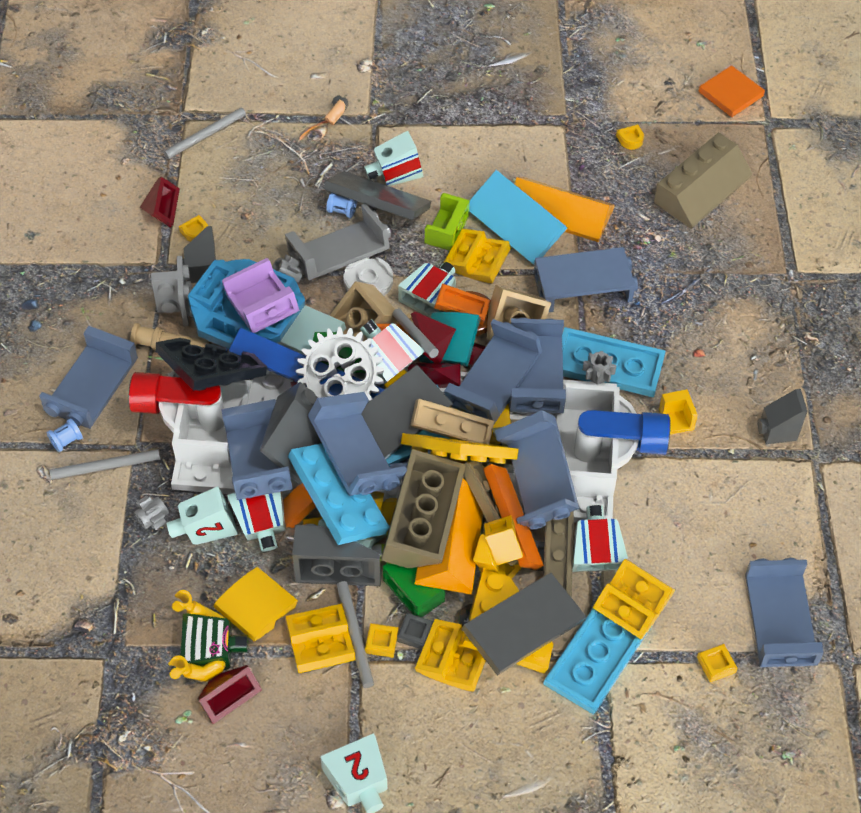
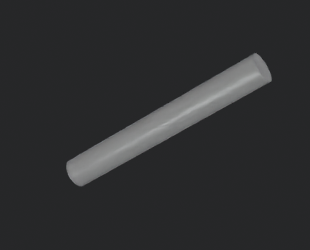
(415, 333)

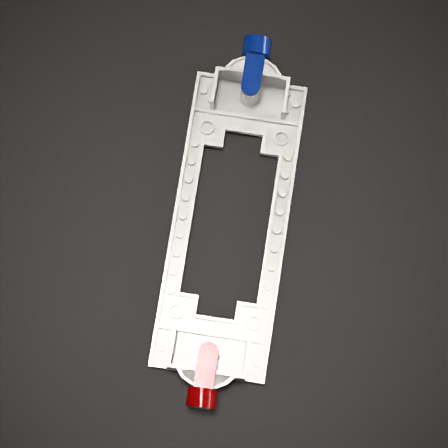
(595, 430)

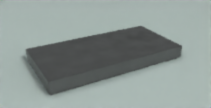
(377, 195)
(392, 410)
(523, 623)

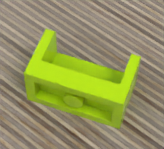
(448, 222)

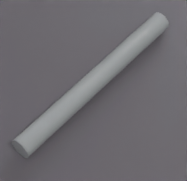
(204, 133)
(104, 464)
(355, 635)

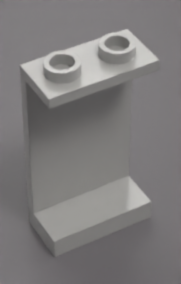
(341, 246)

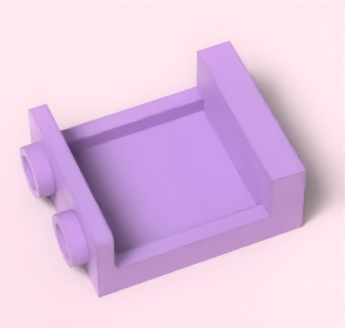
(260, 296)

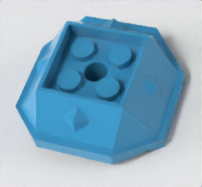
(215, 315)

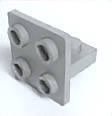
(172, 291)

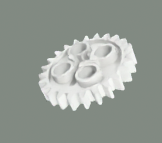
(328, 350)

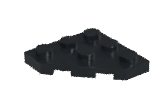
(208, 365)

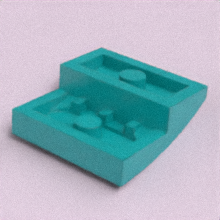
(462, 342)

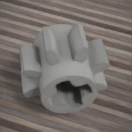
(289, 266)
(599, 367)
(151, 512)

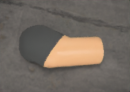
(340, 105)

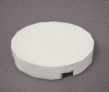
(371, 272)

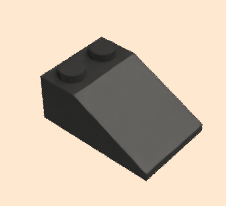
(290, 427)
(323, 561)

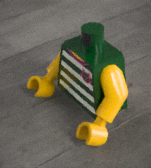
(204, 641)

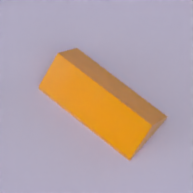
(579, 213)
(457, 567)

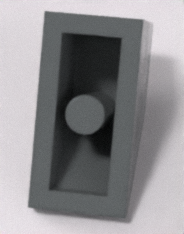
(200, 254)
(783, 418)

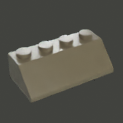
(703, 181)
(423, 511)

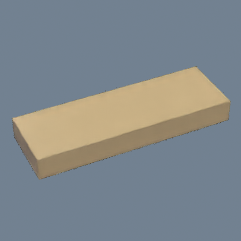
(451, 422)

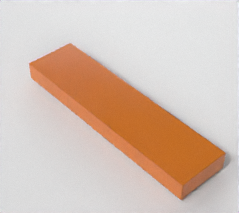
(508, 504)

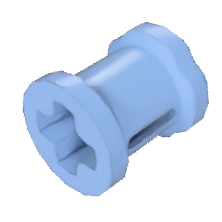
(341, 205)
(64, 435)

